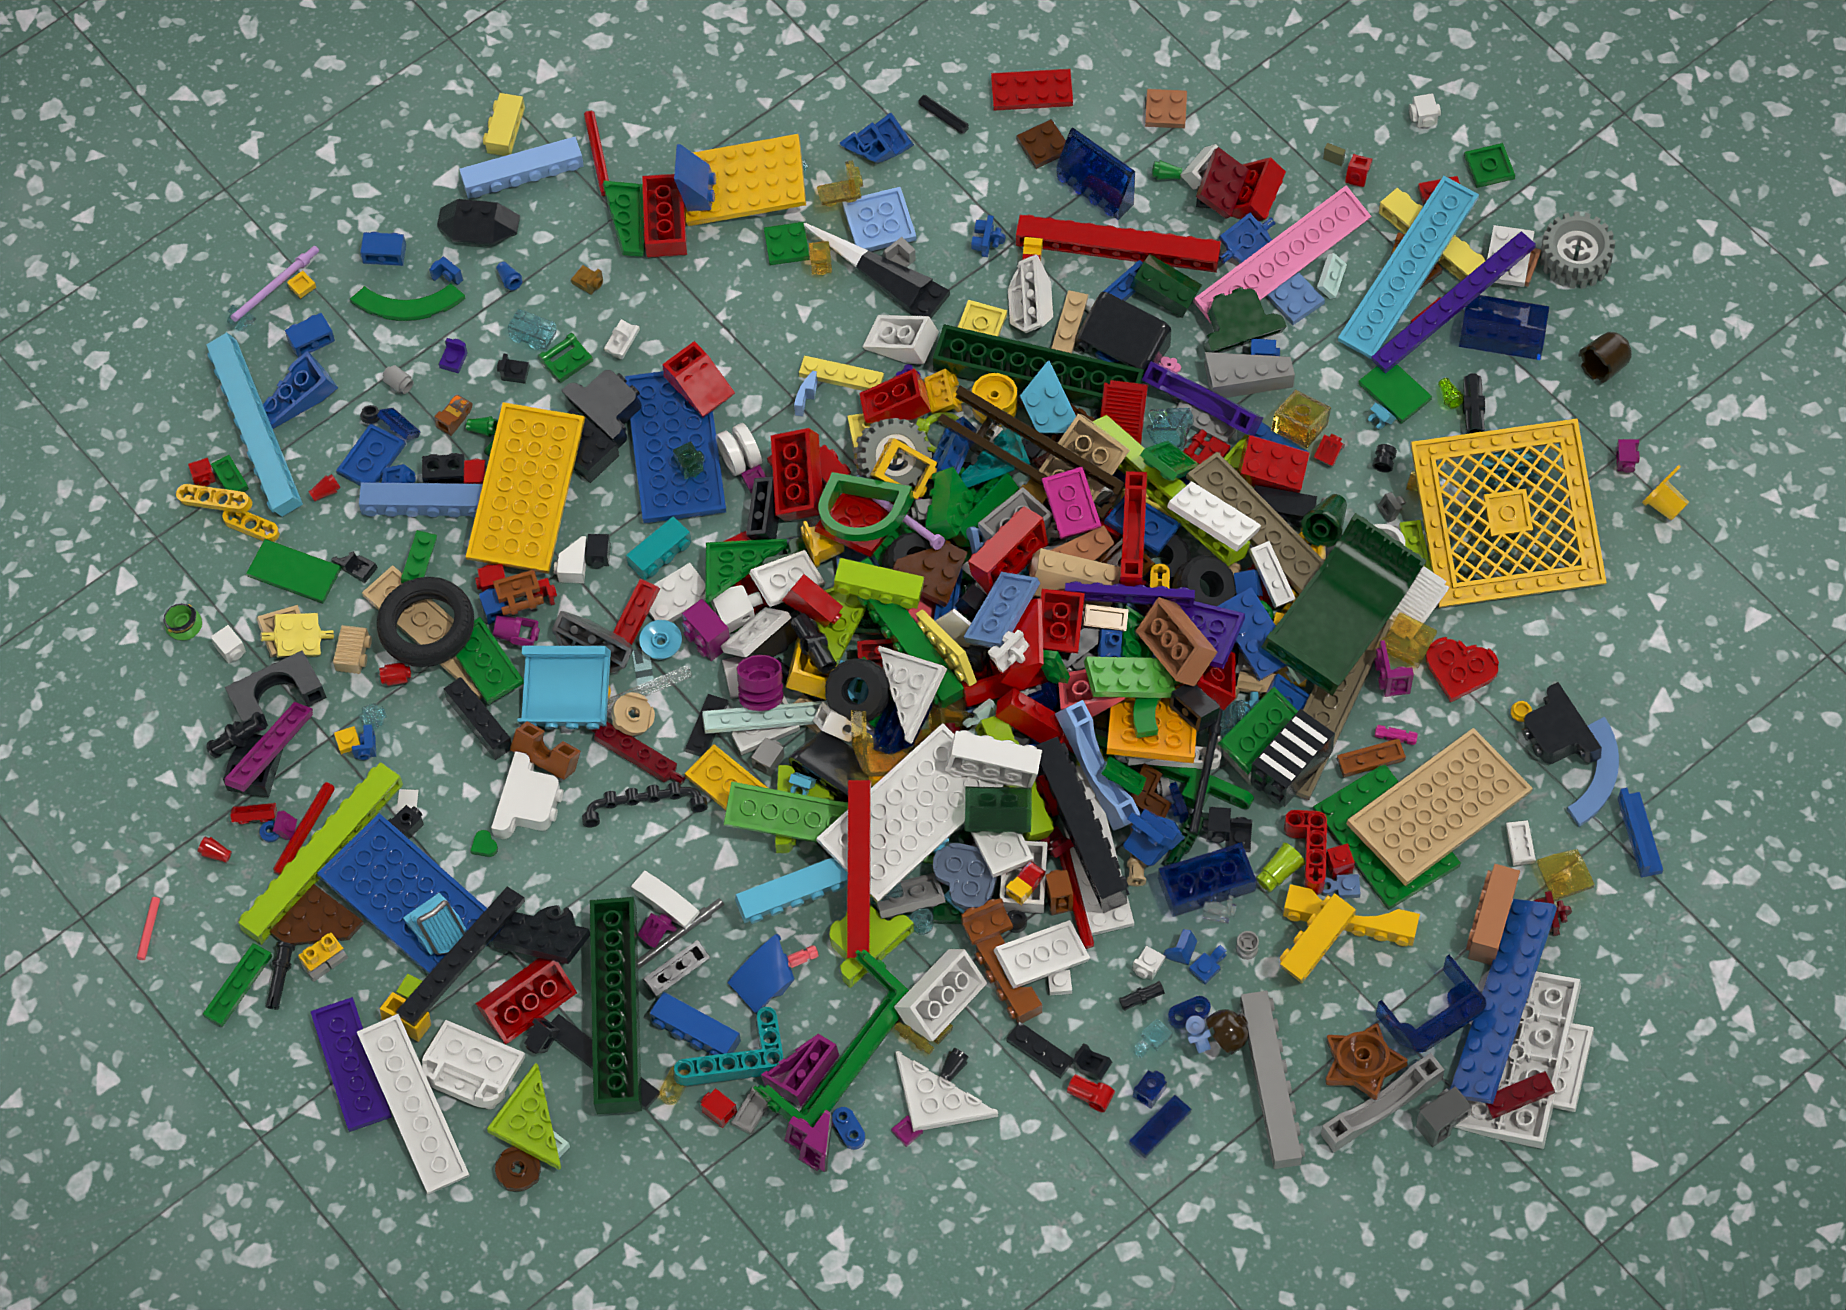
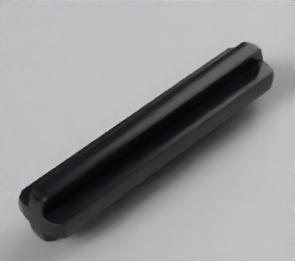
(944, 114)

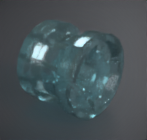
(922, 916)

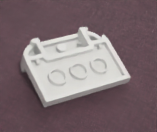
(470, 1065)

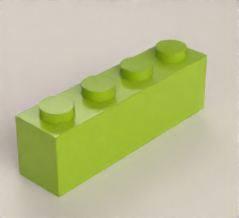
(878, 583)

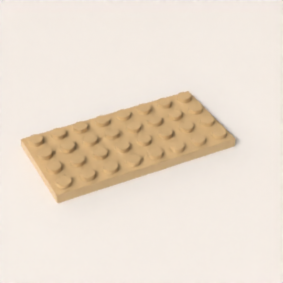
(1439, 806)

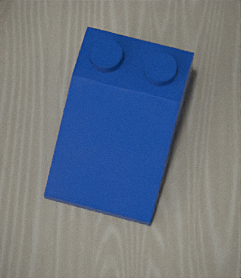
(694, 180)

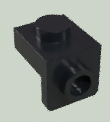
(1091, 1063)

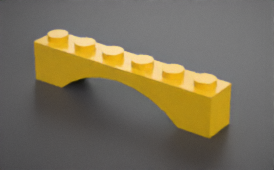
(1395, 926)

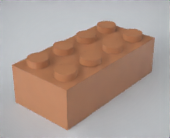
(1176, 641)
(1492, 913)

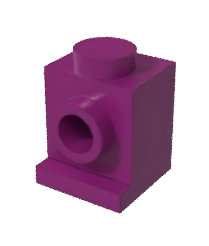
(1627, 455)

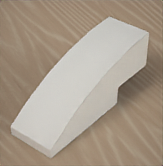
(664, 899)

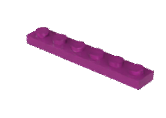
(268, 746)

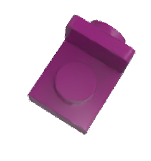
(655, 928)

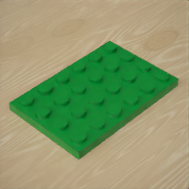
(1383, 881)

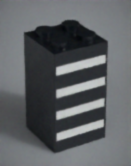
(1292, 758)

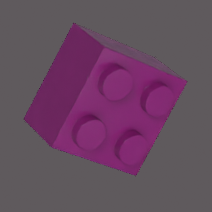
(705, 629)

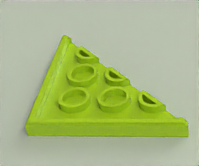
(841, 632)
(527, 1122)

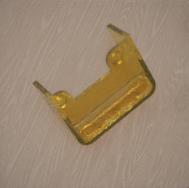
(877, 763)

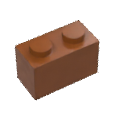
(1059, 892)

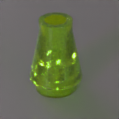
(1451, 395)

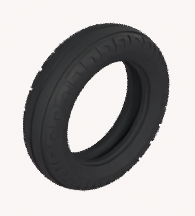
(415, 591)

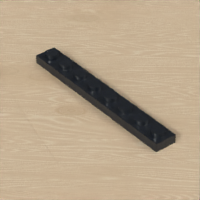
(460, 956)

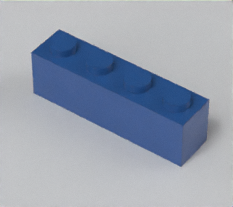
(693, 1026)

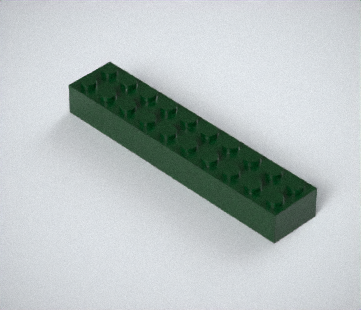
(975, 354)
(615, 1006)

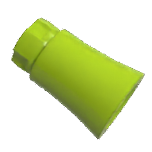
(1280, 867)

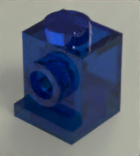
(1150, 1095)

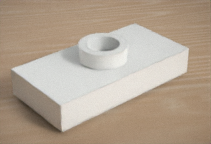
(1520, 843)

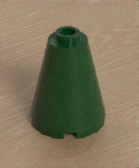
(1325, 522)

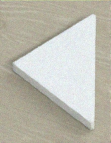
(912, 687)
(936, 1101)

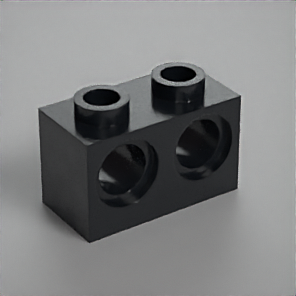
(444, 464)

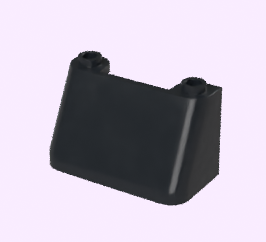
(1124, 332)
(828, 762)

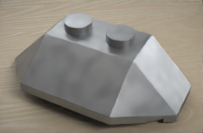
(579, 631)

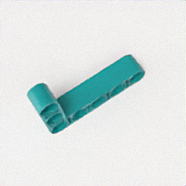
(737, 1059)

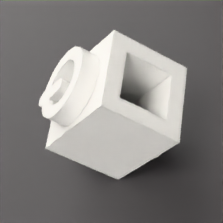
(1424, 110)

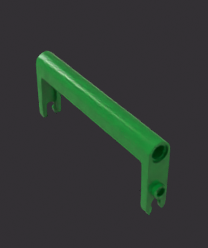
(854, 1056)

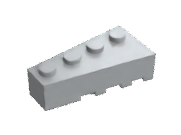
(1247, 374)

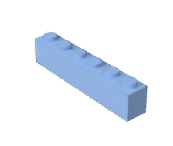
(521, 167)

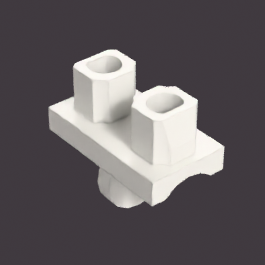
(621, 339)
(1010, 651)

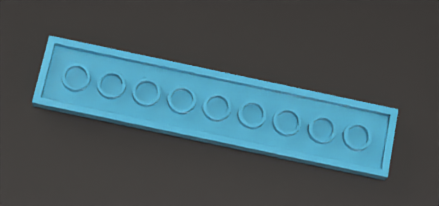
(1408, 267)

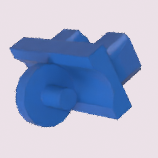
(983, 243)
(1109, 643)

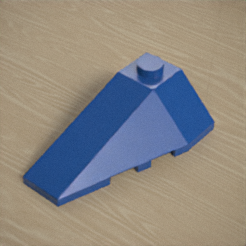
(300, 390)

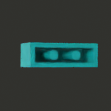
(659, 548)

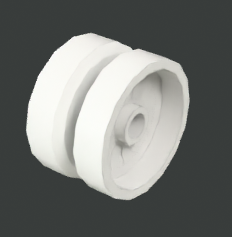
(738, 449)

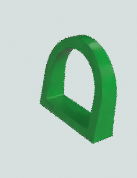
(869, 488)

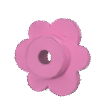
(1171, 364)

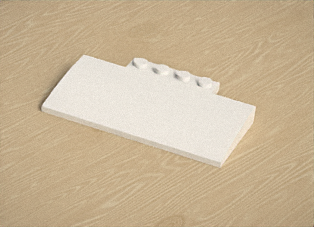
(1547, 1043)

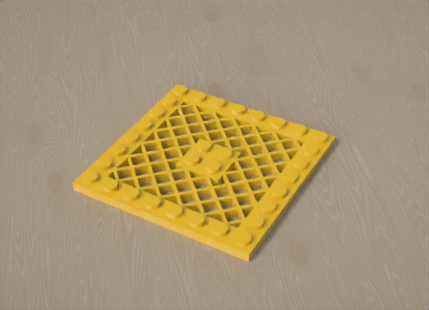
(1509, 512)

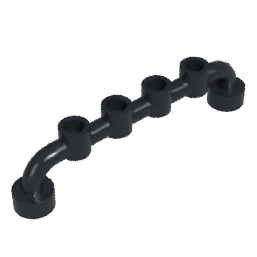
(632, 797)

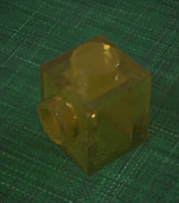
(820, 258)

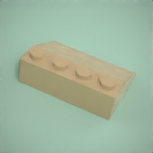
(1093, 445)

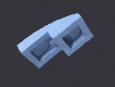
(806, 391)

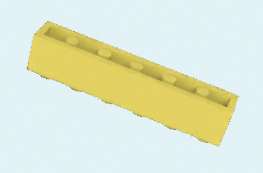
(1457, 257)

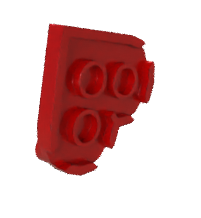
(1459, 667)

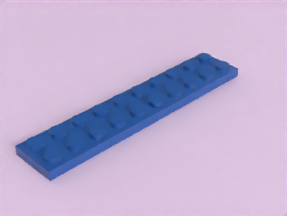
(1505, 996)

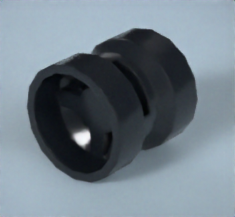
(1385, 456)

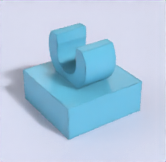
(1383, 415)
(802, 781)

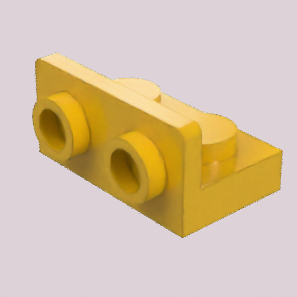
(942, 391)

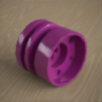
(760, 683)

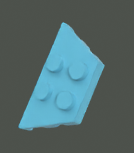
(1048, 403)

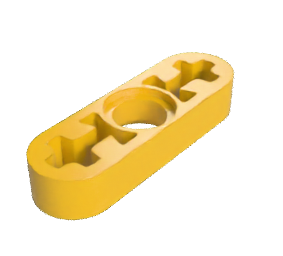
(255, 532)

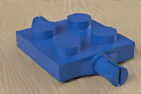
(1245, 238)

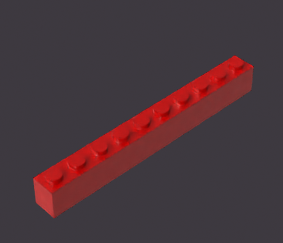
(1120, 242)

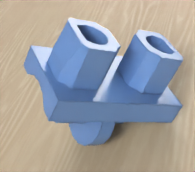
(1198, 1033)

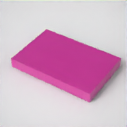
(1071, 503)

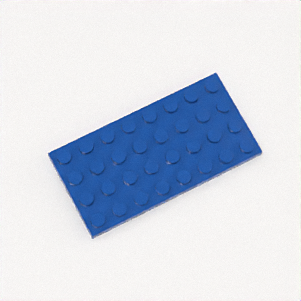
(657, 429)
(390, 877)

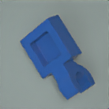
(1207, 967)

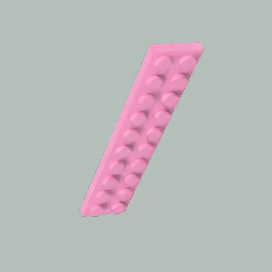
(1292, 249)

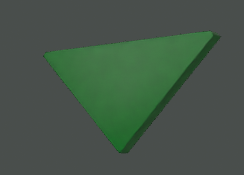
(733, 560)

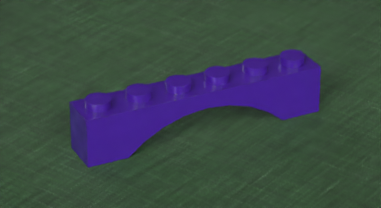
(1203, 398)

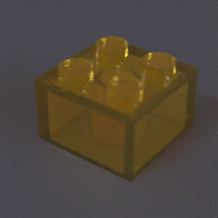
(1301, 418)

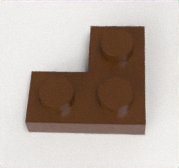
(1148, 798)

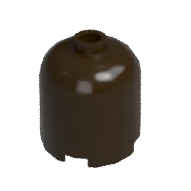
(1605, 356)

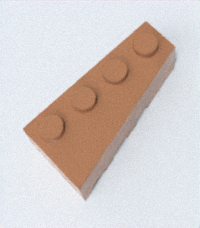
(1088, 546)

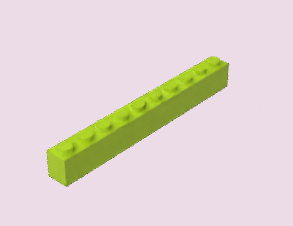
(1164, 490)
(338, 831)

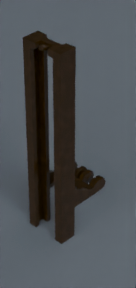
(995, 416)

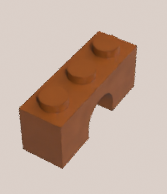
(559, 761)

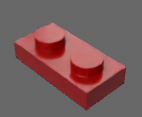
(259, 812)

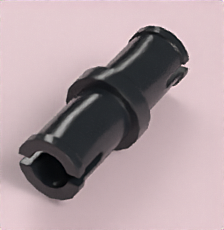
(1141, 995)

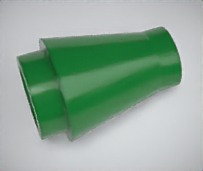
(1164, 170)
(484, 425)

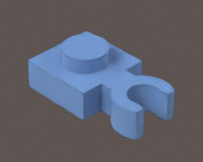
(1345, 885)

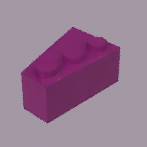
(803, 1070)

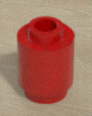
(395, 674)

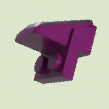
(811, 1142)

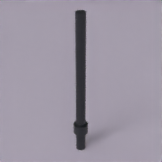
(1214, 731)

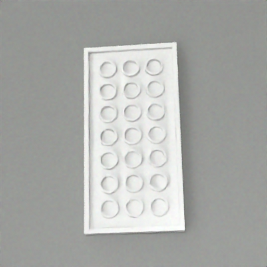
(910, 813)

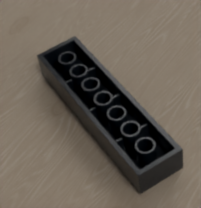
(1082, 826)

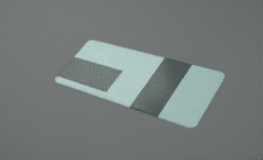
(642, 666)

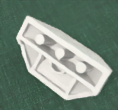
(1030, 296)

